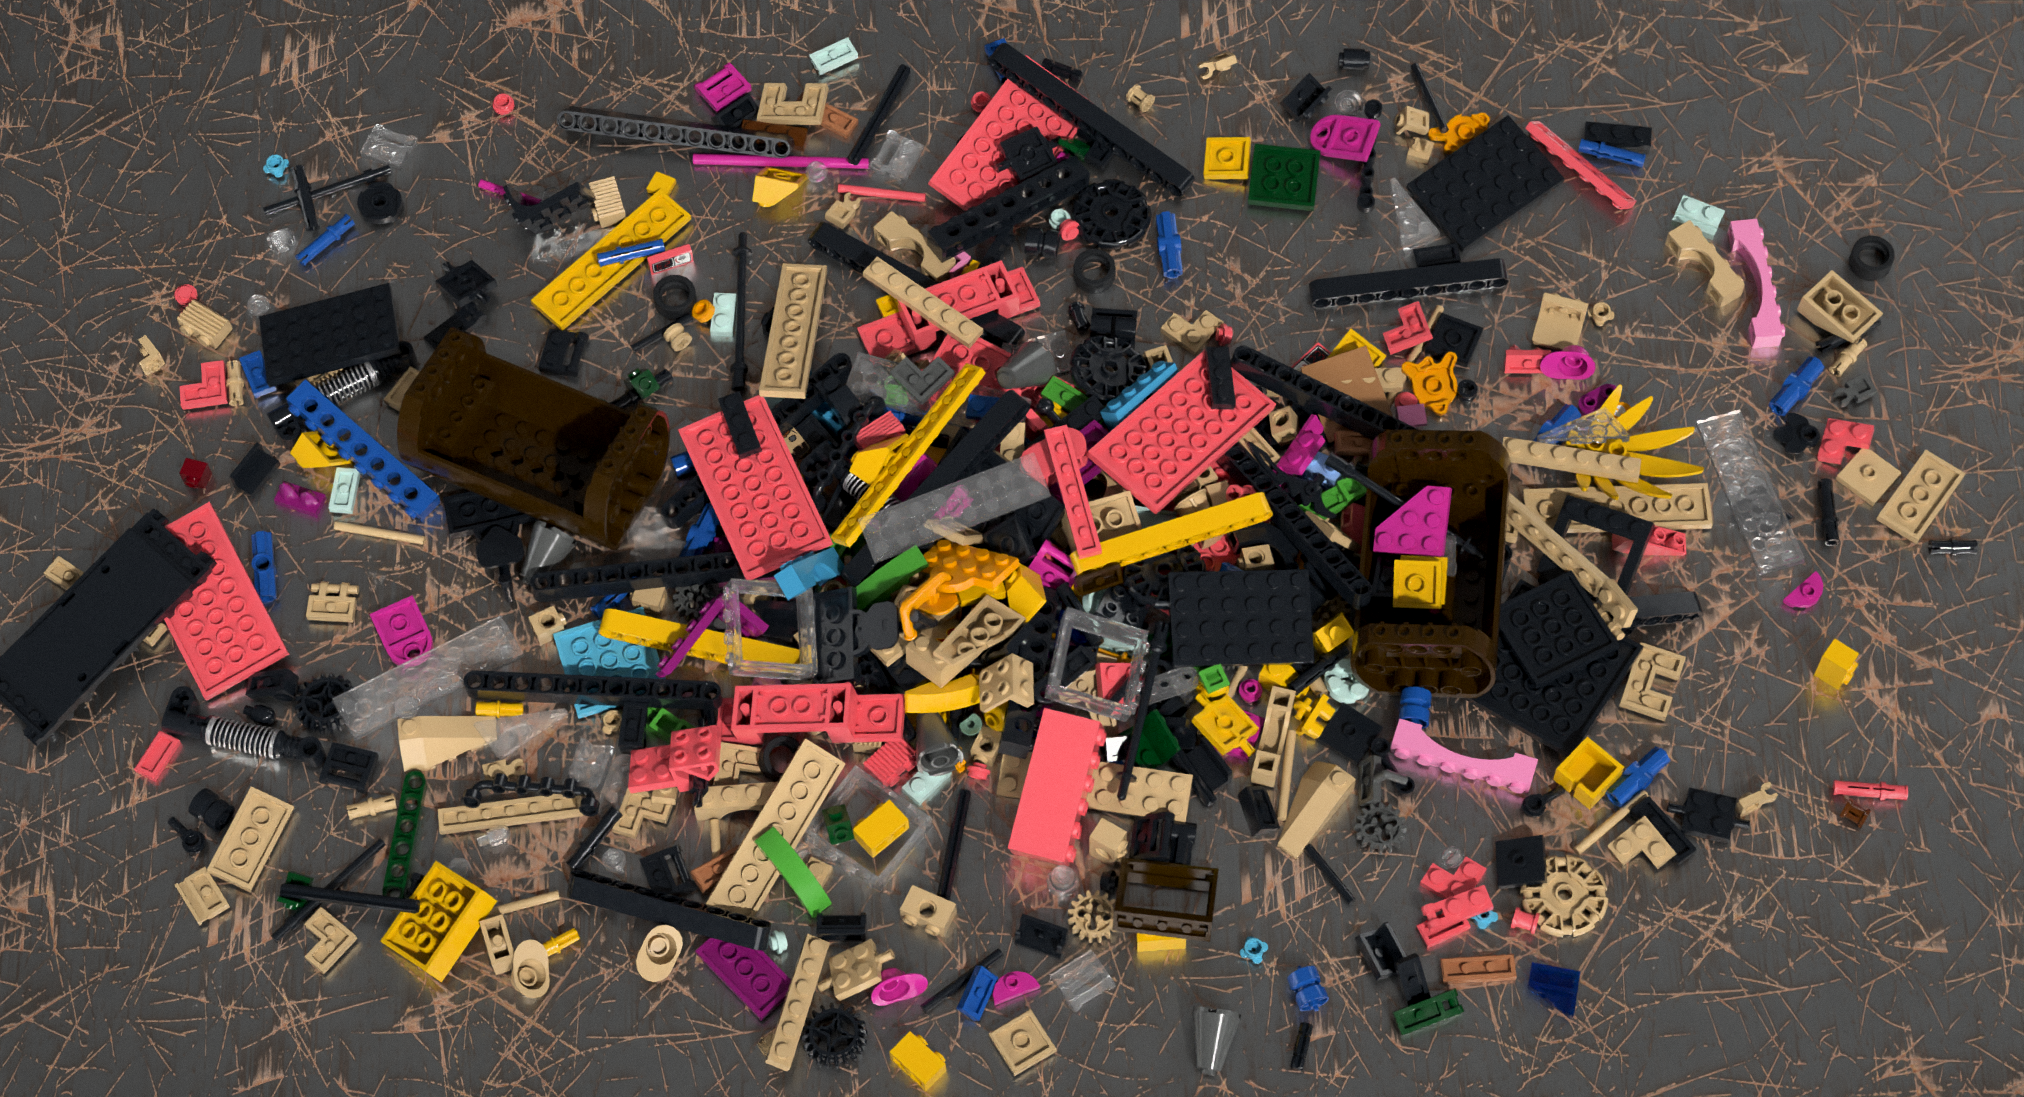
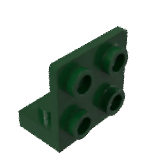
(1156, 742)

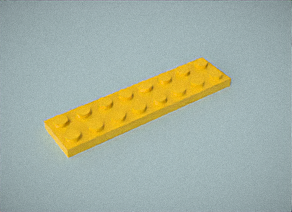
(587, 282)

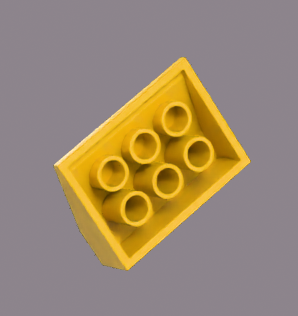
(444, 923)

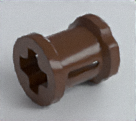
(1855, 813)

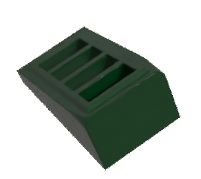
(1074, 147)

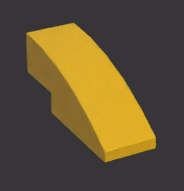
(954, 695)

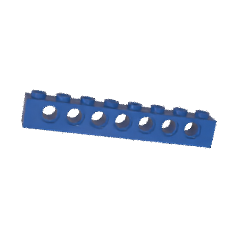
(308, 395)

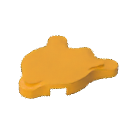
(1461, 131)
(1432, 382)

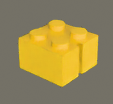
(1588, 772)

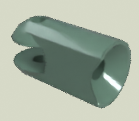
(971, 725)

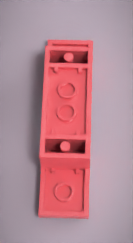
(970, 294)
(810, 709)

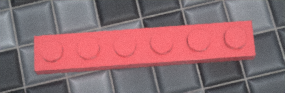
(1586, 170)
(1073, 492)

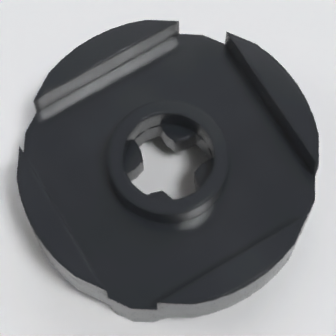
(380, 214)

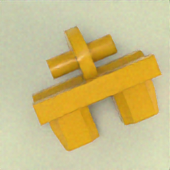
(1318, 708)

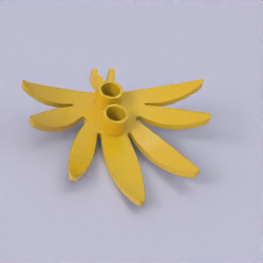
(1650, 465)

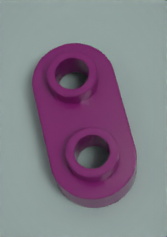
(1597, 397)

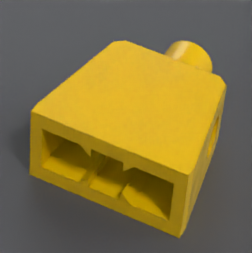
(1332, 633)

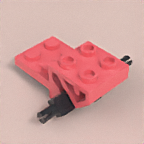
(685, 763)

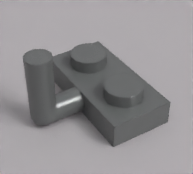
(1370, 780)

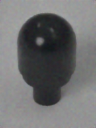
(260, 714)

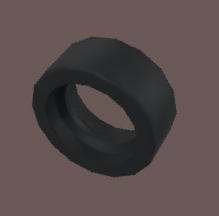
(1875, 243)
(1098, 256)
(668, 283)
(764, 762)

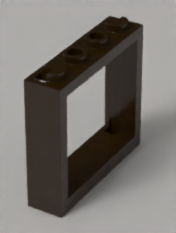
(1159, 921)

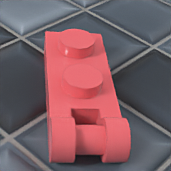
(1458, 908)

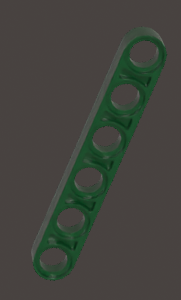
(400, 837)

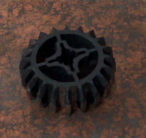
(315, 696)
(824, 1032)

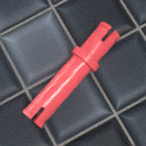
(1873, 790)

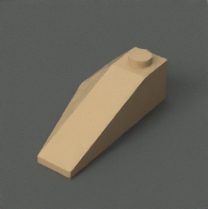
(979, 630)
(435, 739)
(1315, 802)

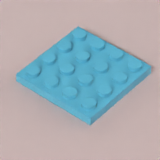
(590, 654)

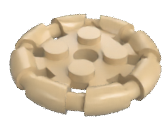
(1572, 909)

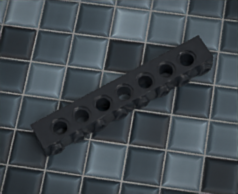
(1007, 208)
(1013, 741)

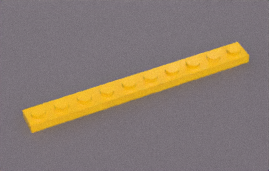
(909, 453)

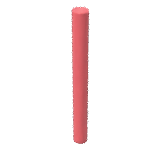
(884, 193)

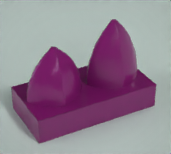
(300, 499)

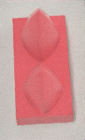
(1523, 360)

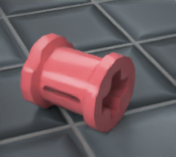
(1236, 489)
(1525, 920)

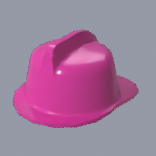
(1569, 363)
(897, 986)

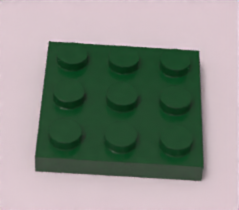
(1284, 177)

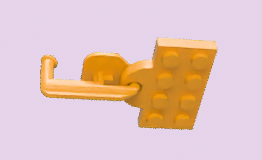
(951, 571)

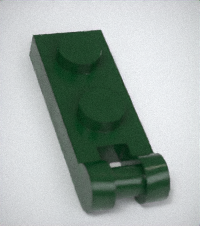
(1427, 1012)

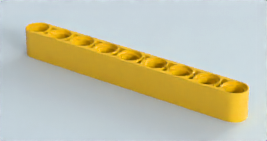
(1177, 533)
(709, 646)

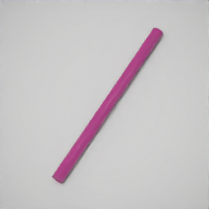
(789, 161)

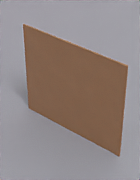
(1349, 366)

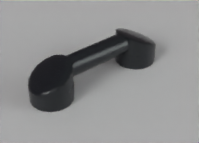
(1381, 747)

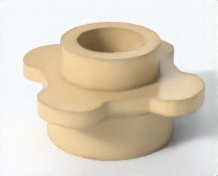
(1603, 308)
(610, 716)

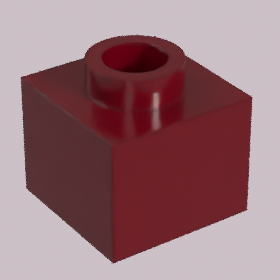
(195, 473)

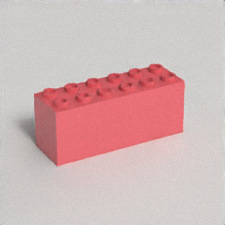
(1057, 788)

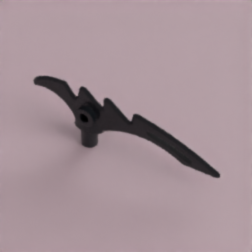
(1309, 490)

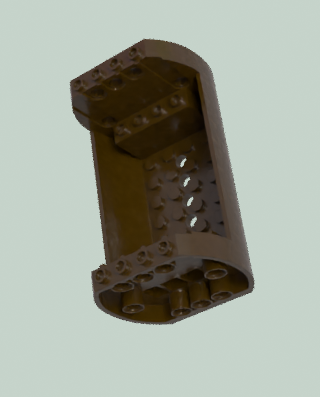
(479, 404)
(1458, 647)

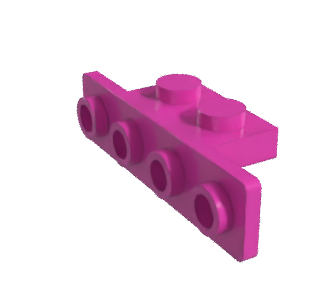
(1302, 448)

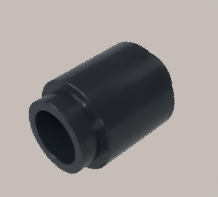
(1354, 59)

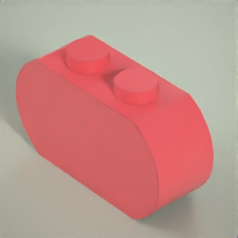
(1044, 459)

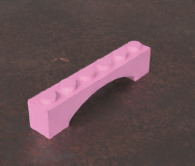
(1746, 239)
(1511, 772)

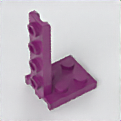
(751, 628)

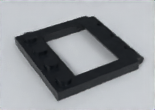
(1607, 520)

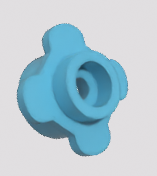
(275, 160)
(1484, 922)
(1256, 943)

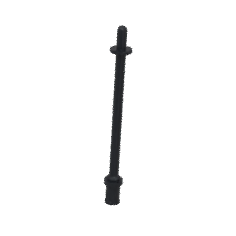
(739, 368)
(1348, 471)
(1157, 647)

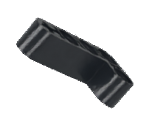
(1664, 609)

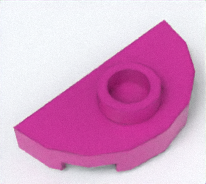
(1806, 593)
(1013, 985)

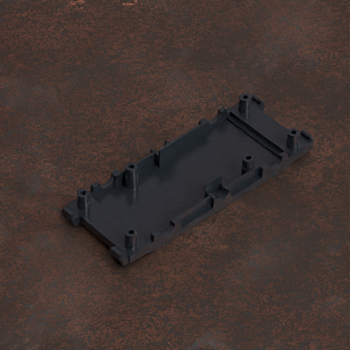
(98, 624)

